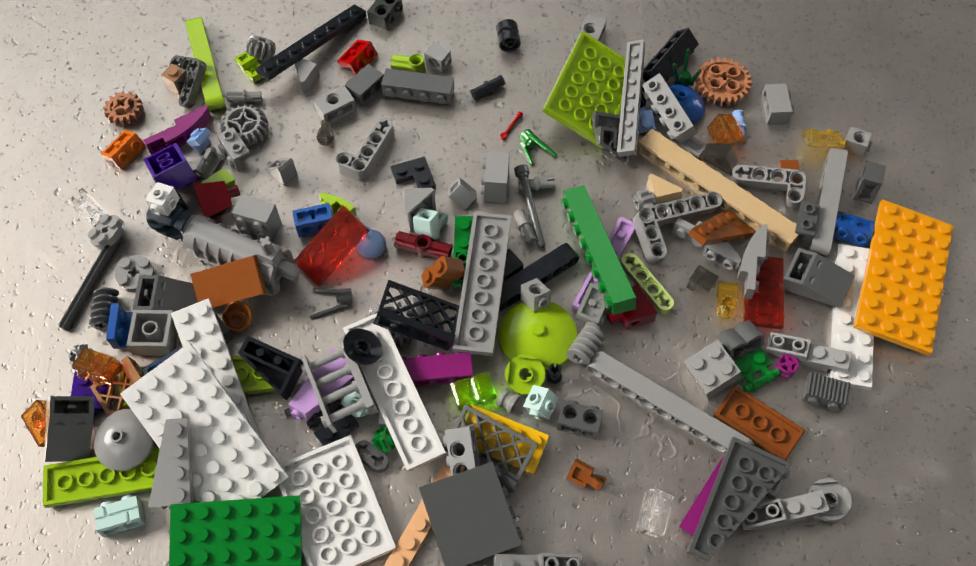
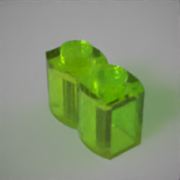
(474, 391)

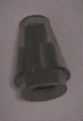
(325, 134)

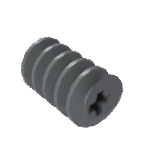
(101, 307)

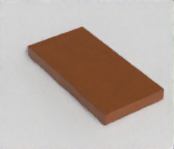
(229, 282)
(759, 423)

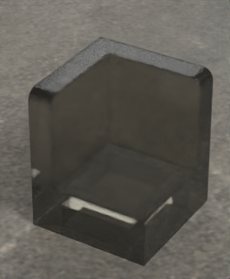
(703, 279)

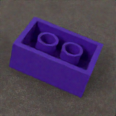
(170, 167)

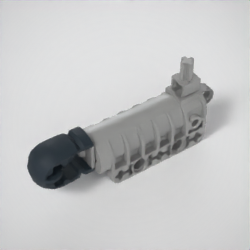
(217, 245)

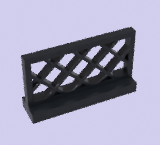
(415, 327)

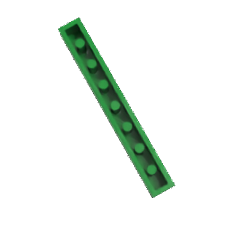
(598, 251)

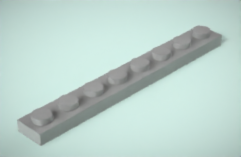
(631, 98)

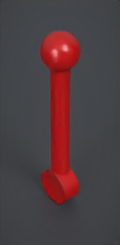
(503, 136)

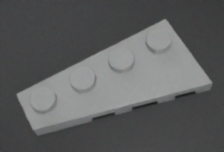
(174, 466)

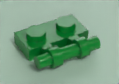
(752, 364)

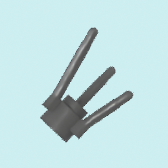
(342, 295)

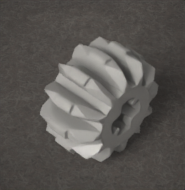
(260, 47)

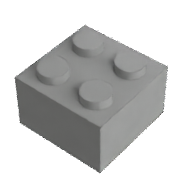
(495, 177)
(256, 217)
(151, 333)
(713, 369)

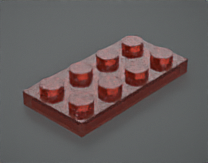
(331, 245)
(767, 304)

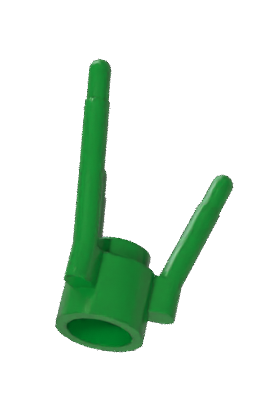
(529, 140)

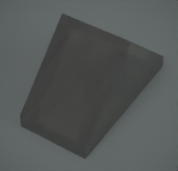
(720, 156)

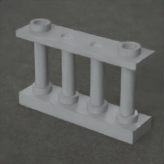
(358, 385)

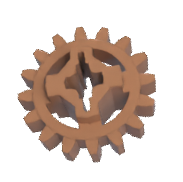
(123, 108)

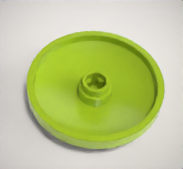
(540, 333)

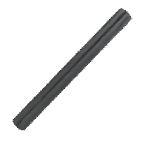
(86, 286)

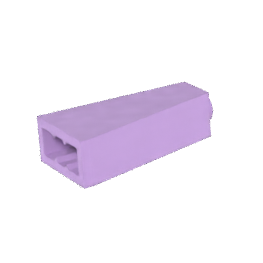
(305, 403)

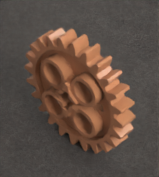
(723, 81)

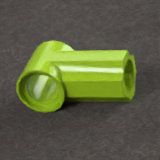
(411, 63)

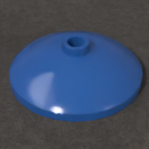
(690, 101)

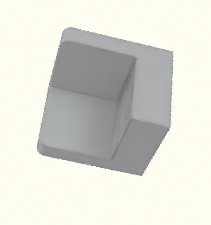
(462, 193)

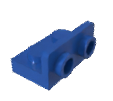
(853, 229)
(118, 326)

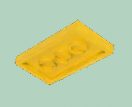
(533, 434)

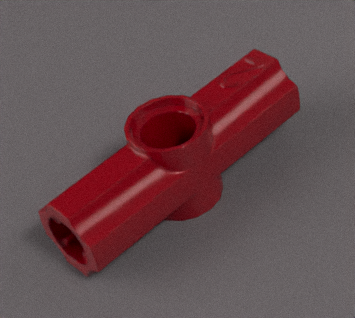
(413, 242)

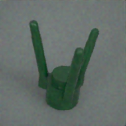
(684, 76)

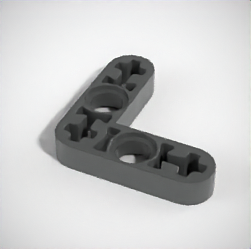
(194, 75)

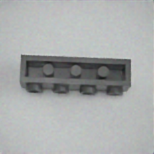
(418, 86)

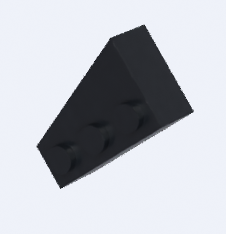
(273, 365)

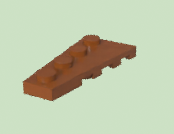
(721, 227)

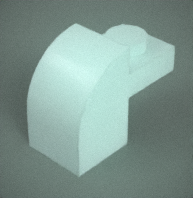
(429, 222)

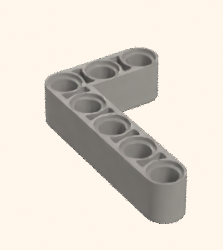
(670, 215)

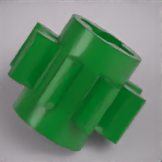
(383, 440)

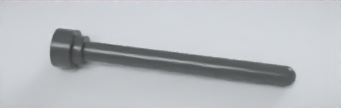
(522, 173)

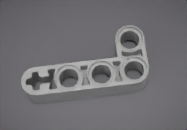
(373, 148)
(768, 182)

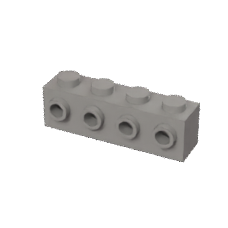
(669, 109)

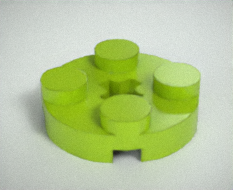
(518, 365)

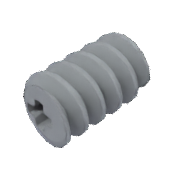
(586, 344)

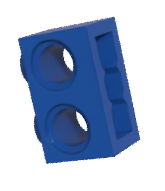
(311, 219)

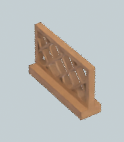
(133, 374)

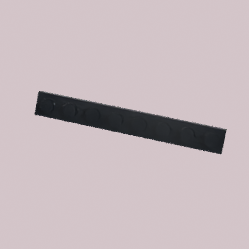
(310, 42)

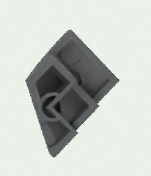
(606, 133)

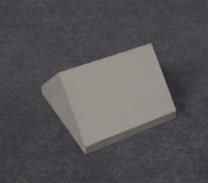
(415, 200)

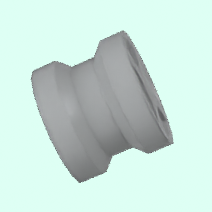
(508, 400)

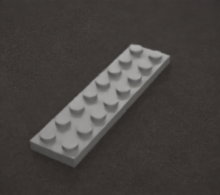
(482, 284)

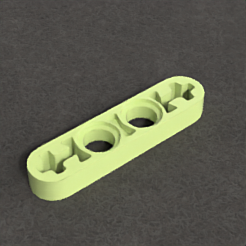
(650, 281)

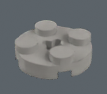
(106, 231)
(129, 265)
(841, 496)

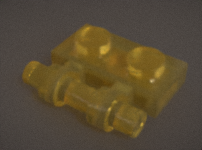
(821, 138)

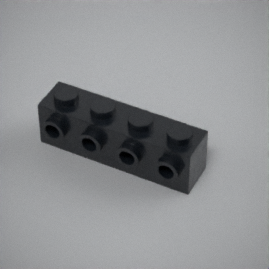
(672, 52)

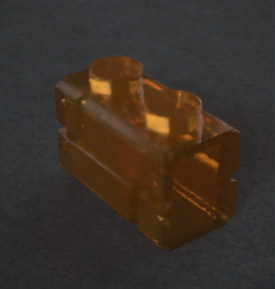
(96, 367)

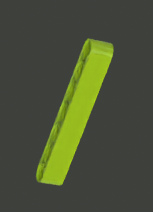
(202, 51)

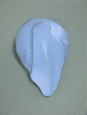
(372, 244)

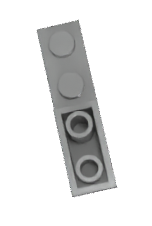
(721, 253)
(752, 261)
(808, 354)
(786, 511)
(542, 559)

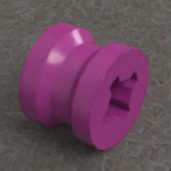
(789, 362)

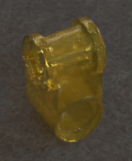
(726, 298)

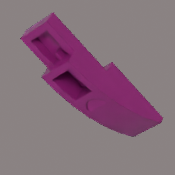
(180, 132)

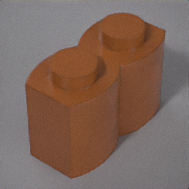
(443, 273)

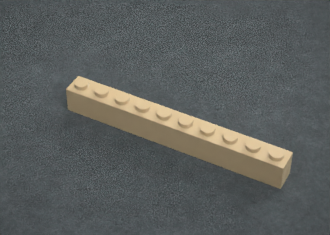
(704, 179)

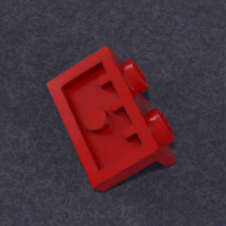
(358, 56)

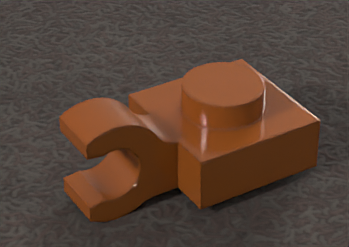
(583, 474)

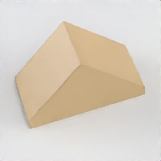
(663, 190)

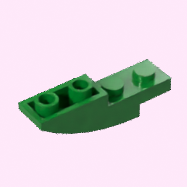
(461, 242)

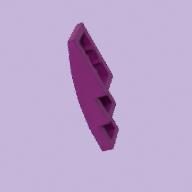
(693, 516)

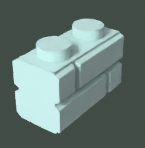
(119, 516)

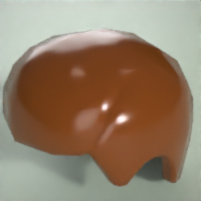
(237, 316)

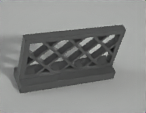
(508, 478)

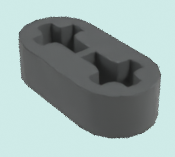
(368, 460)

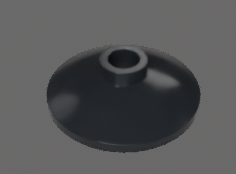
(365, 341)

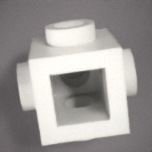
(162, 199)

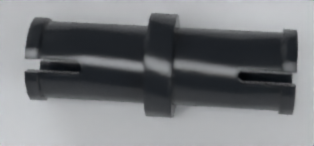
(487, 87)

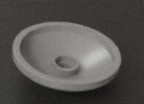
(131, 447)

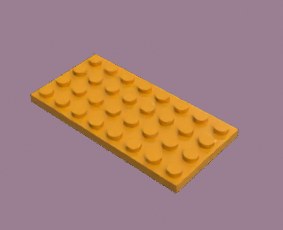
(904, 277)

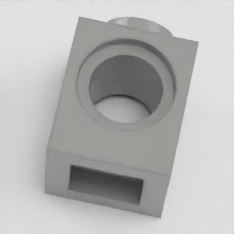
(438, 57)
(857, 141)
(535, 295)

